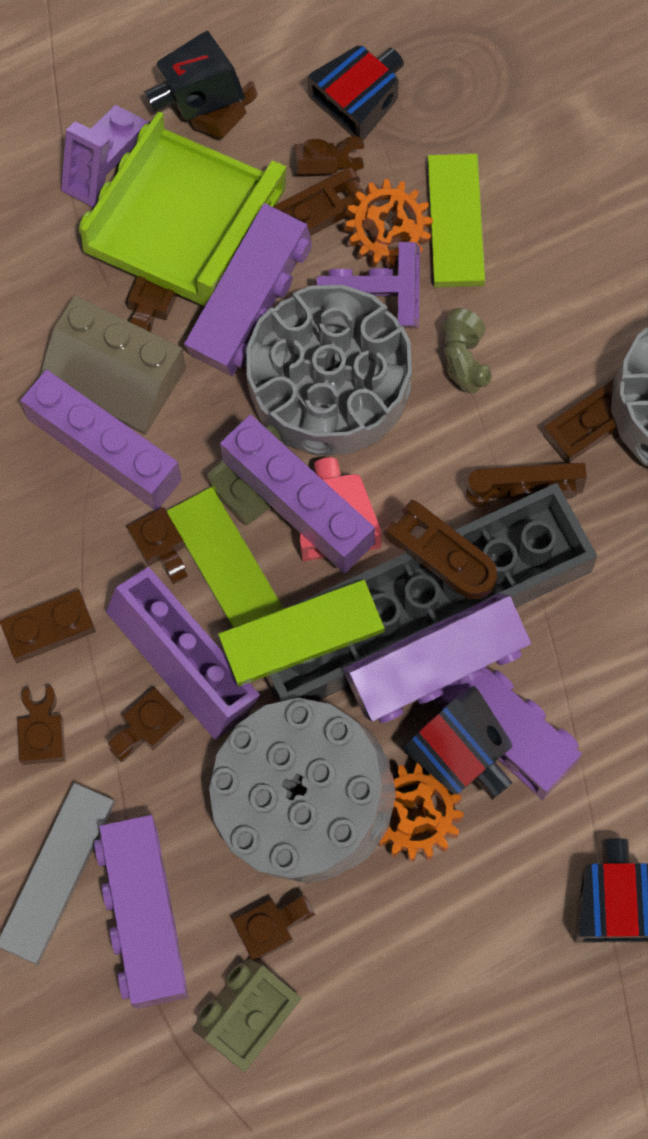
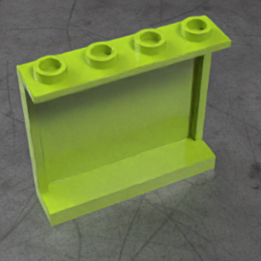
(177, 211)

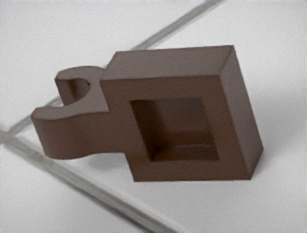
(320, 157)
(149, 302)
(159, 541)
(149, 723)
(266, 928)

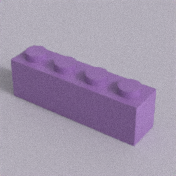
(249, 289)
(101, 440)
(297, 493)
(181, 652)
(436, 657)
(538, 752)
(142, 913)

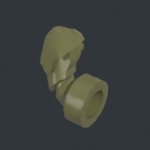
(462, 332)

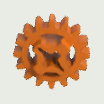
(373, 219)
(432, 823)

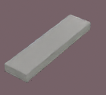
(55, 874)

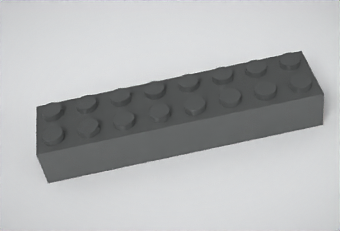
(534, 550)

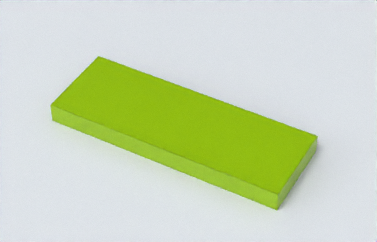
(456, 220)
(224, 559)
(301, 633)

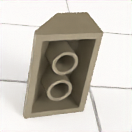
(114, 363)

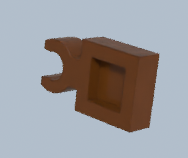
(224, 119)
(41, 734)

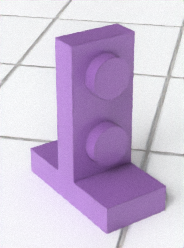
(96, 151)
(383, 283)

